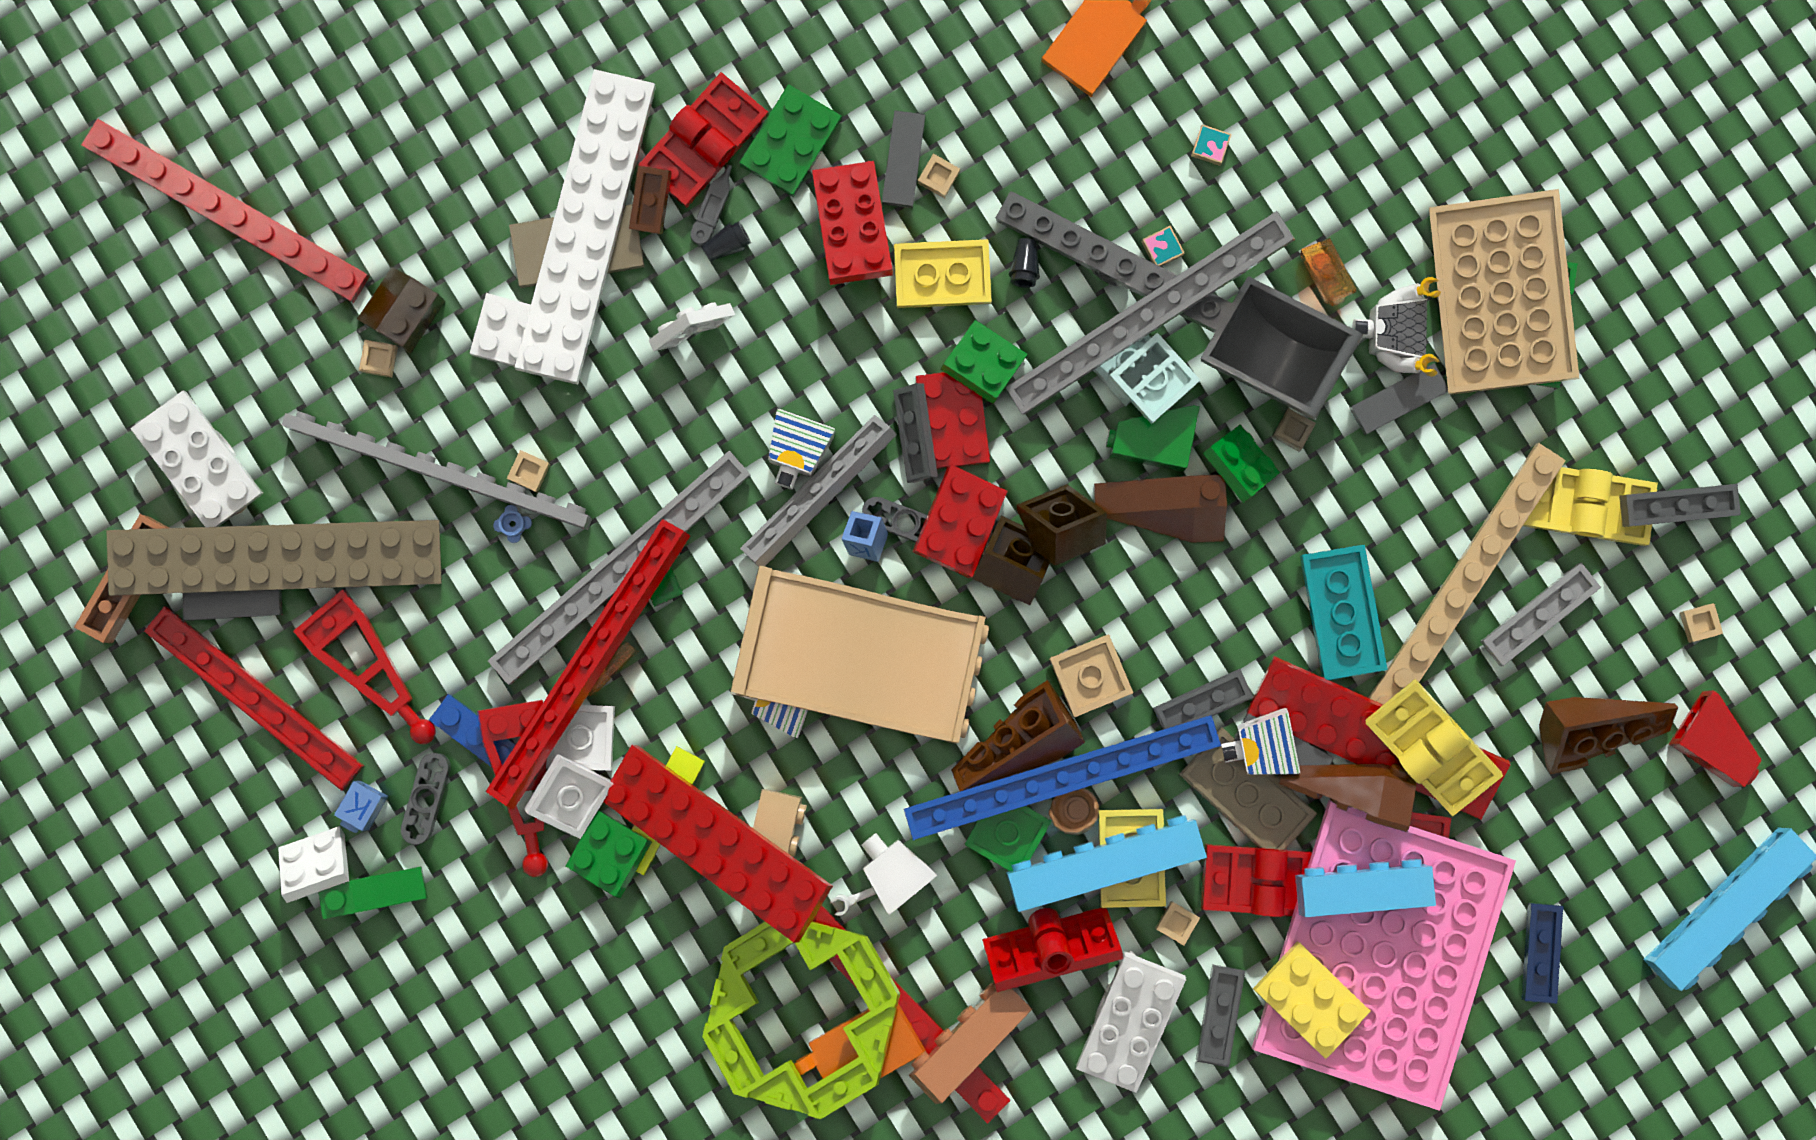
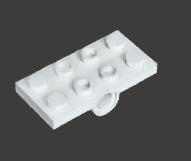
(197, 460)
(1130, 1022)

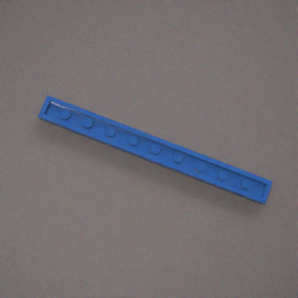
(1061, 777)

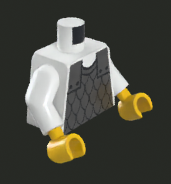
(1400, 329)

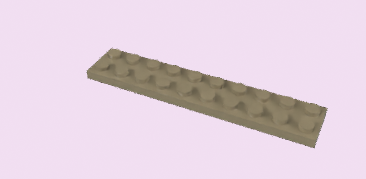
(273, 557)

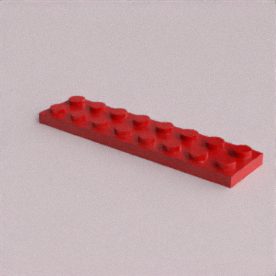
(1336, 721)
(717, 844)

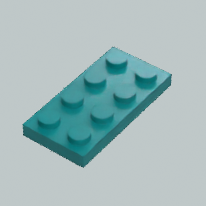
(1343, 612)

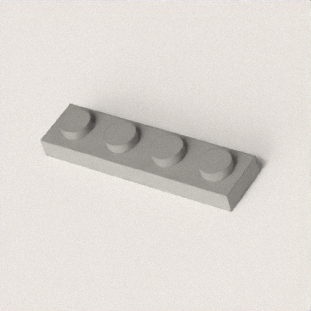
(1540, 614)

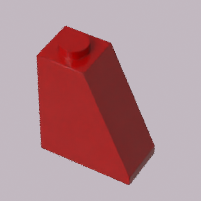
(1717, 741)

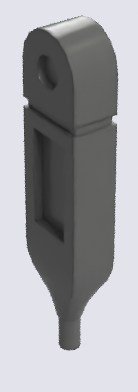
(711, 209)

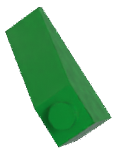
(373, 892)

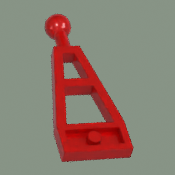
(333, 621)
(507, 723)

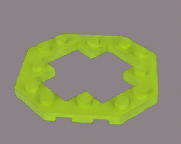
(867, 1034)

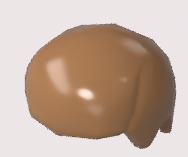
(1074, 811)

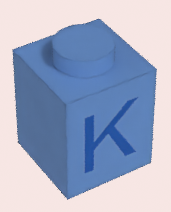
(864, 536)
(360, 807)

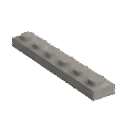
(818, 491)

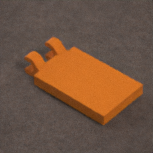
(1095, 41)
(835, 1050)

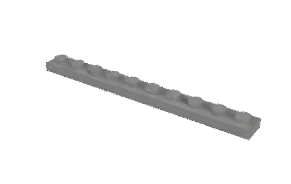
(1151, 312)
(425, 465)
(605, 578)

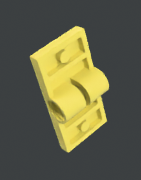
(1589, 506)
(1433, 748)

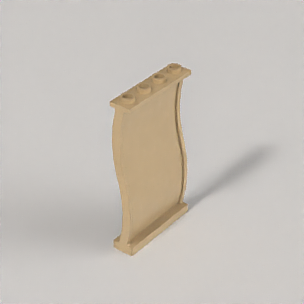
(859, 655)

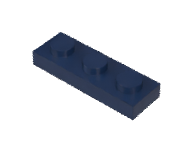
(1542, 953)

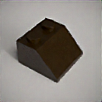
(401, 309)
(1063, 524)
(1012, 563)

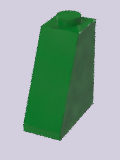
(1160, 444)

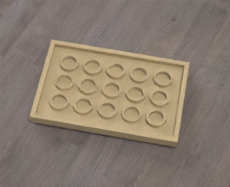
(1504, 292)

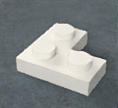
(690, 322)

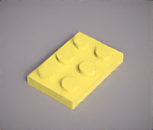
(942, 273)
(1141, 891)
(1311, 1000)

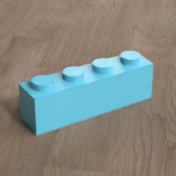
(1365, 889)

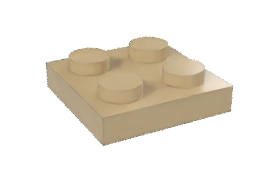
(1091, 675)

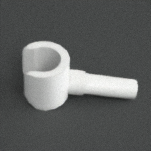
(852, 899)

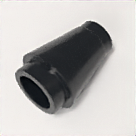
(727, 242)
(1025, 267)

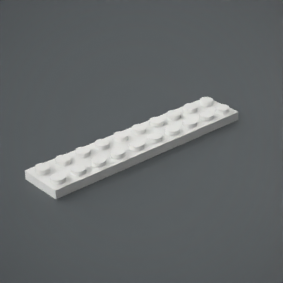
(585, 227)

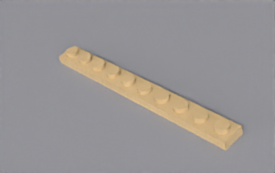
(1470, 573)

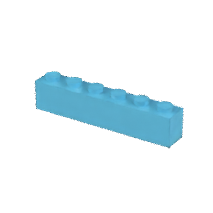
(1105, 864)
(1731, 908)

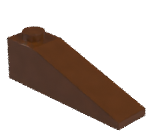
(1173, 506)
(1587, 727)
(1029, 738)
(1376, 789)

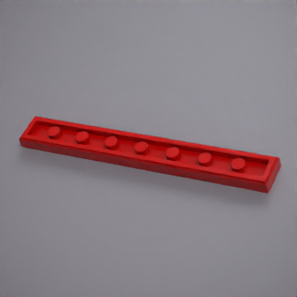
(254, 698)

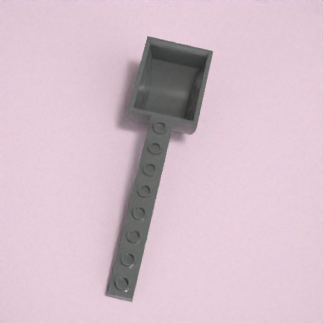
(1257, 339)

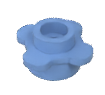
(503, 523)

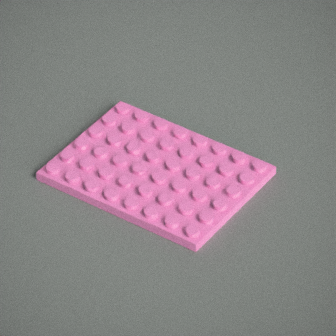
(1403, 964)

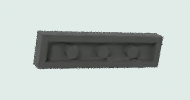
(1679, 505)

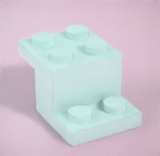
(1148, 376)

